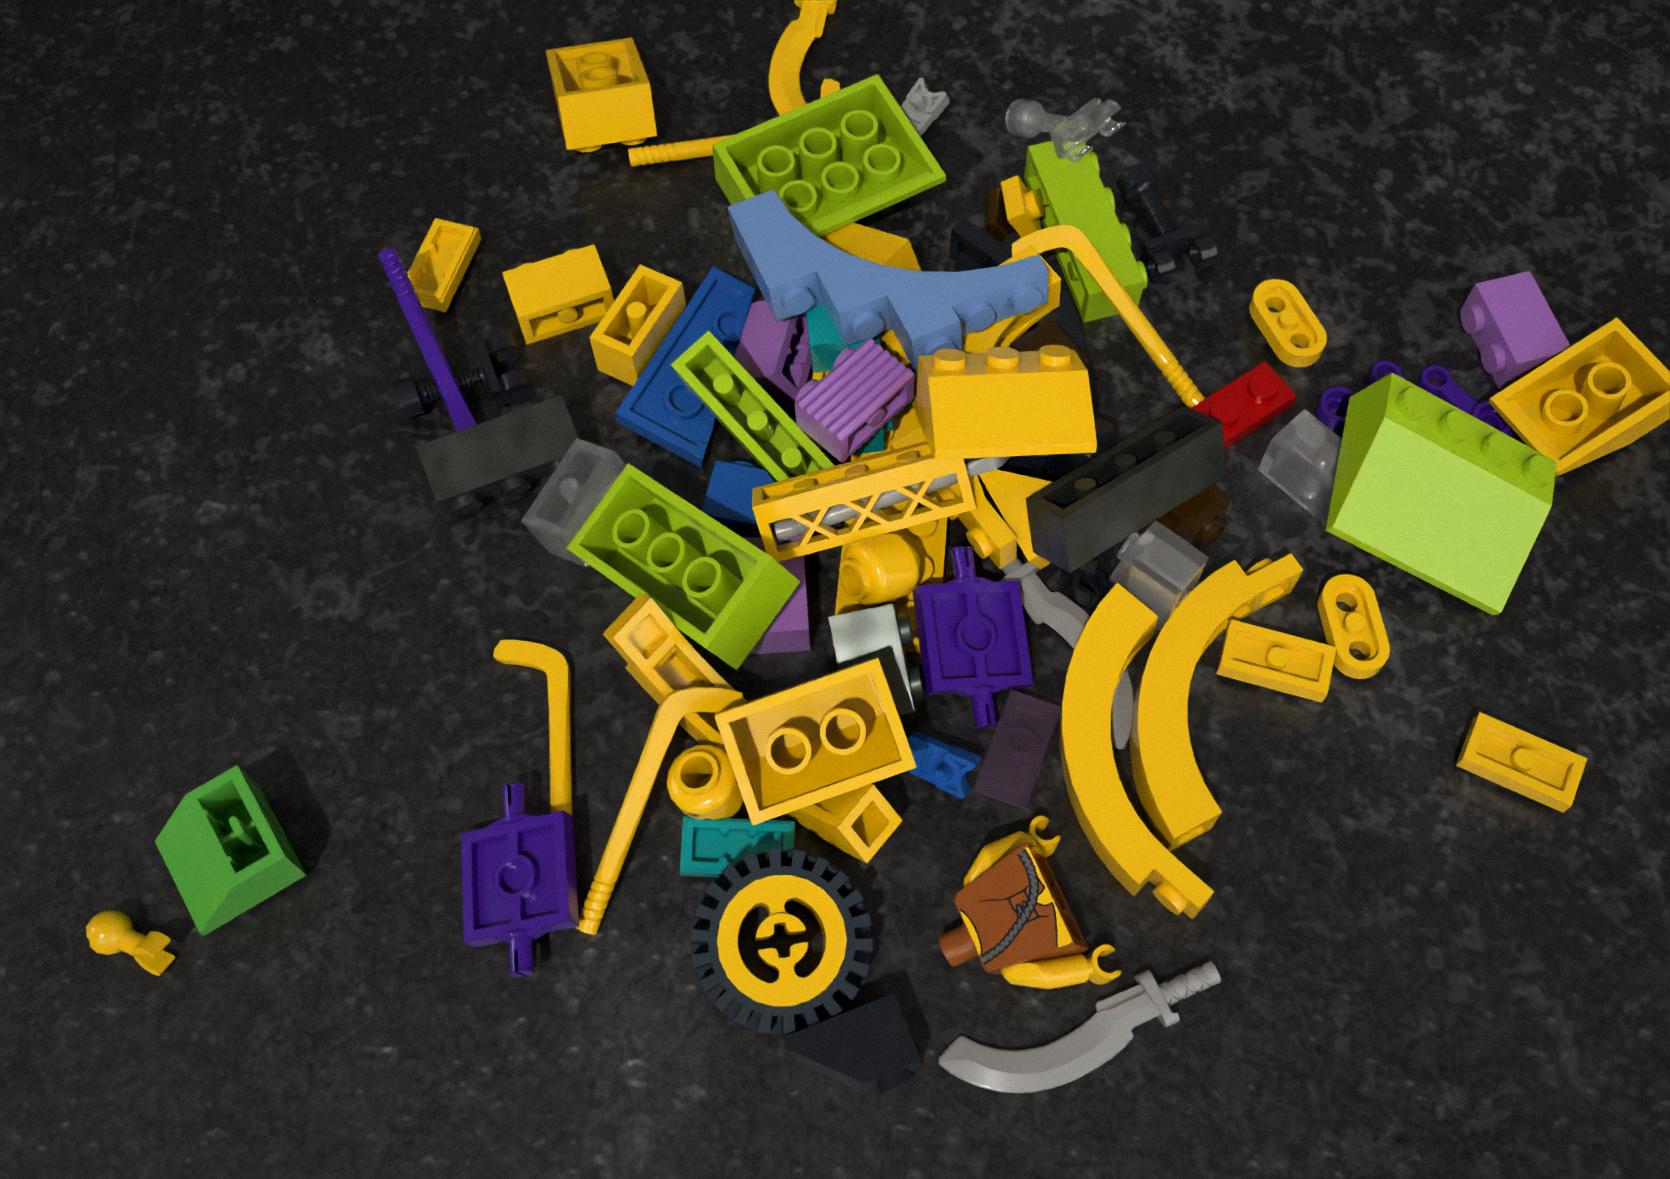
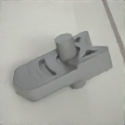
(923, 106)

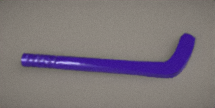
(426, 339)

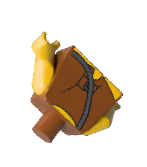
(1021, 918)

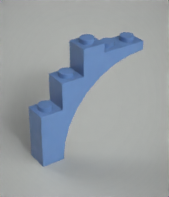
(868, 298)

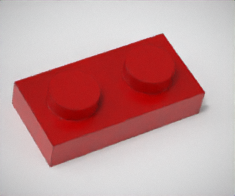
(1248, 403)

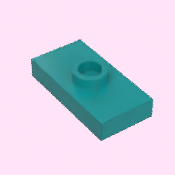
(716, 844)

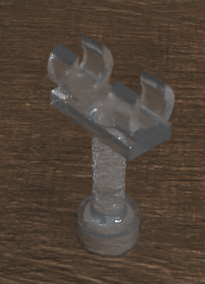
(1028, 118)

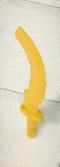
(791, 50)

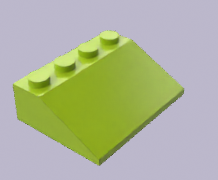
(831, 158)
(1438, 492)

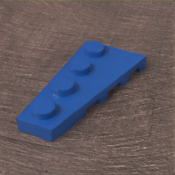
(659, 401)

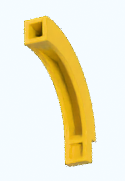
(667, 662)
(1160, 745)
(1104, 812)

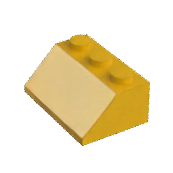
(1005, 403)
(815, 740)

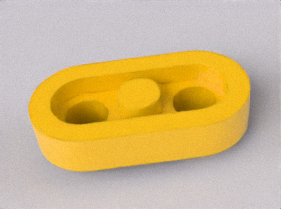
(1291, 325)
(1357, 629)

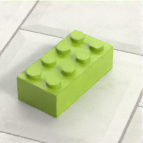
(687, 562)

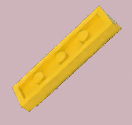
(855, 481)

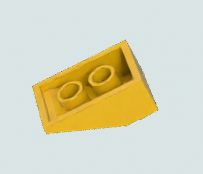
(601, 94)
(1588, 398)

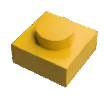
(1022, 206)

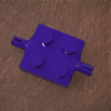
(972, 637)
(519, 879)

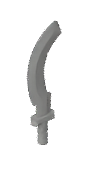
(1069, 621)
(1082, 1048)

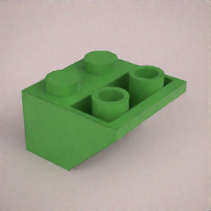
(226, 850)

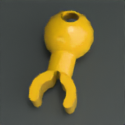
(114, 932)

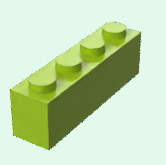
(1077, 198)
(747, 410)

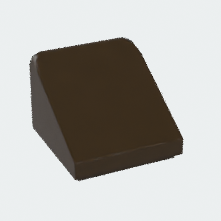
(995, 215)

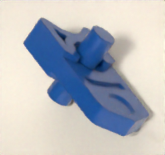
(942, 764)

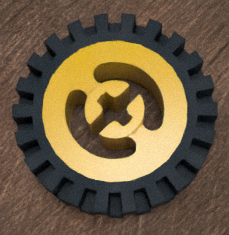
(771, 882)

